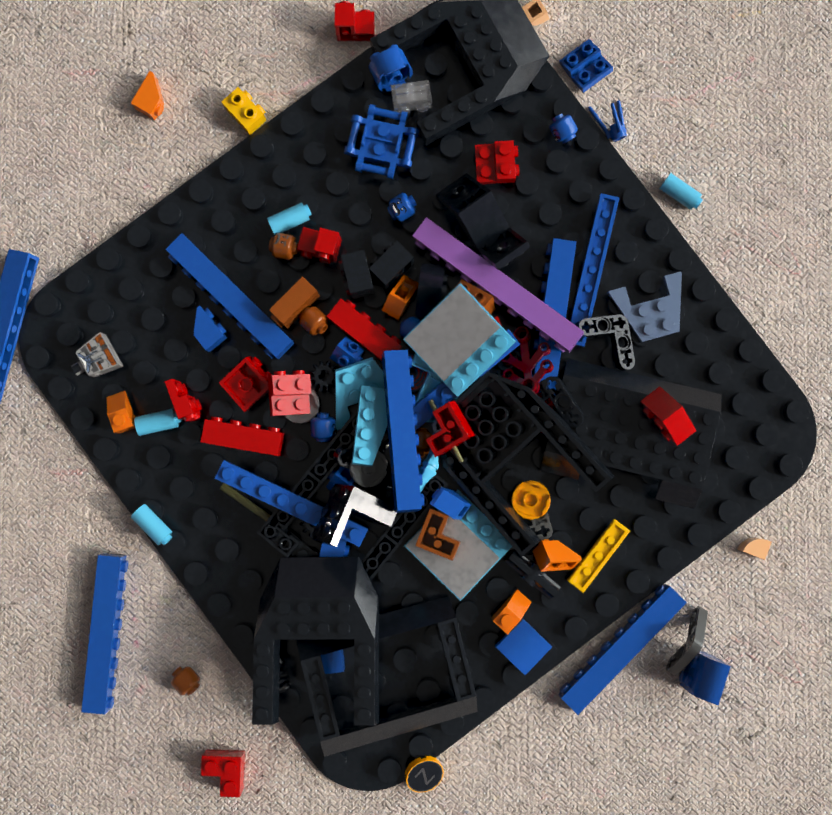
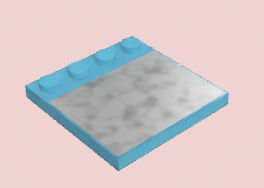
(459, 340)
(478, 552)

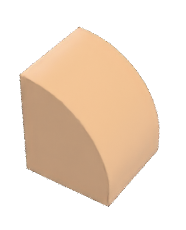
(536, 12)
(756, 547)

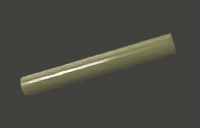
(245, 502)

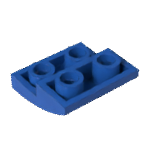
(586, 65)
(523, 646)

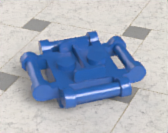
(381, 142)

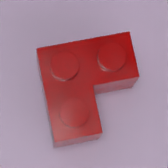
(353, 24)
(319, 244)
(668, 416)
(451, 422)
(228, 766)

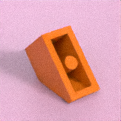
(149, 97)
(400, 297)
(120, 412)
(555, 556)
(511, 611)

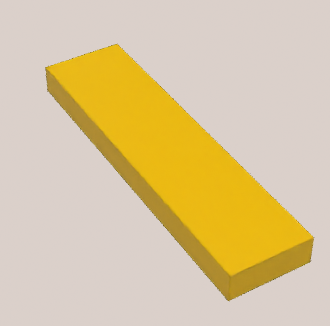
(598, 555)

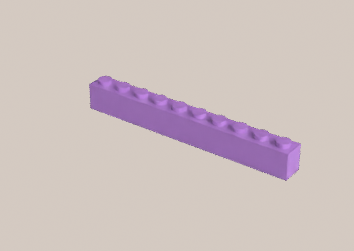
(500, 286)

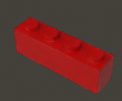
(362, 330)
(242, 437)

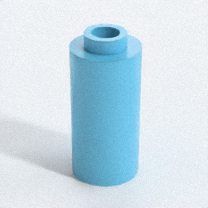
(681, 192)
(289, 218)
(156, 422)
(152, 525)

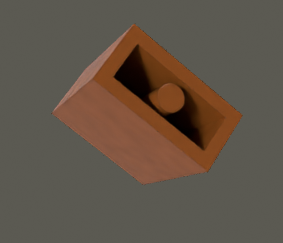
(293, 302)

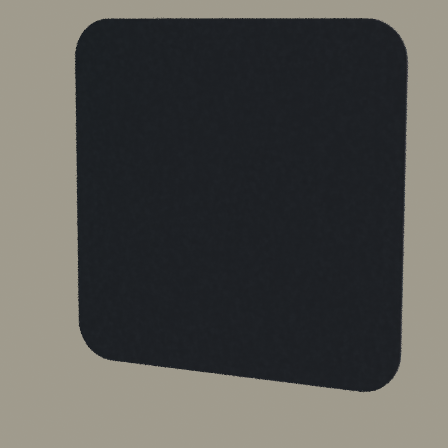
(298, 157)

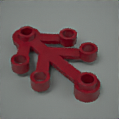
(528, 364)

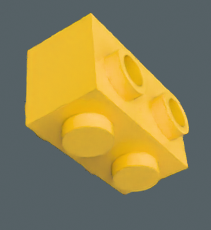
(244, 110)

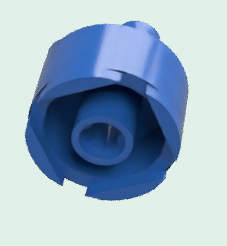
(389, 67)

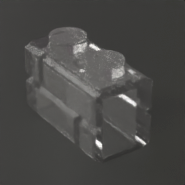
(411, 96)

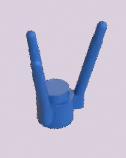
(617, 130)

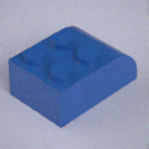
(705, 677)

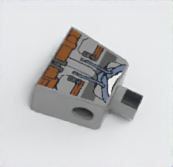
(97, 357)

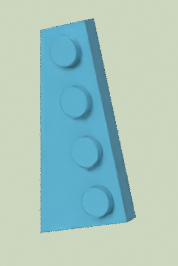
(370, 425)

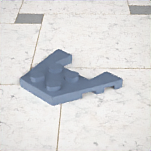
(654, 317)

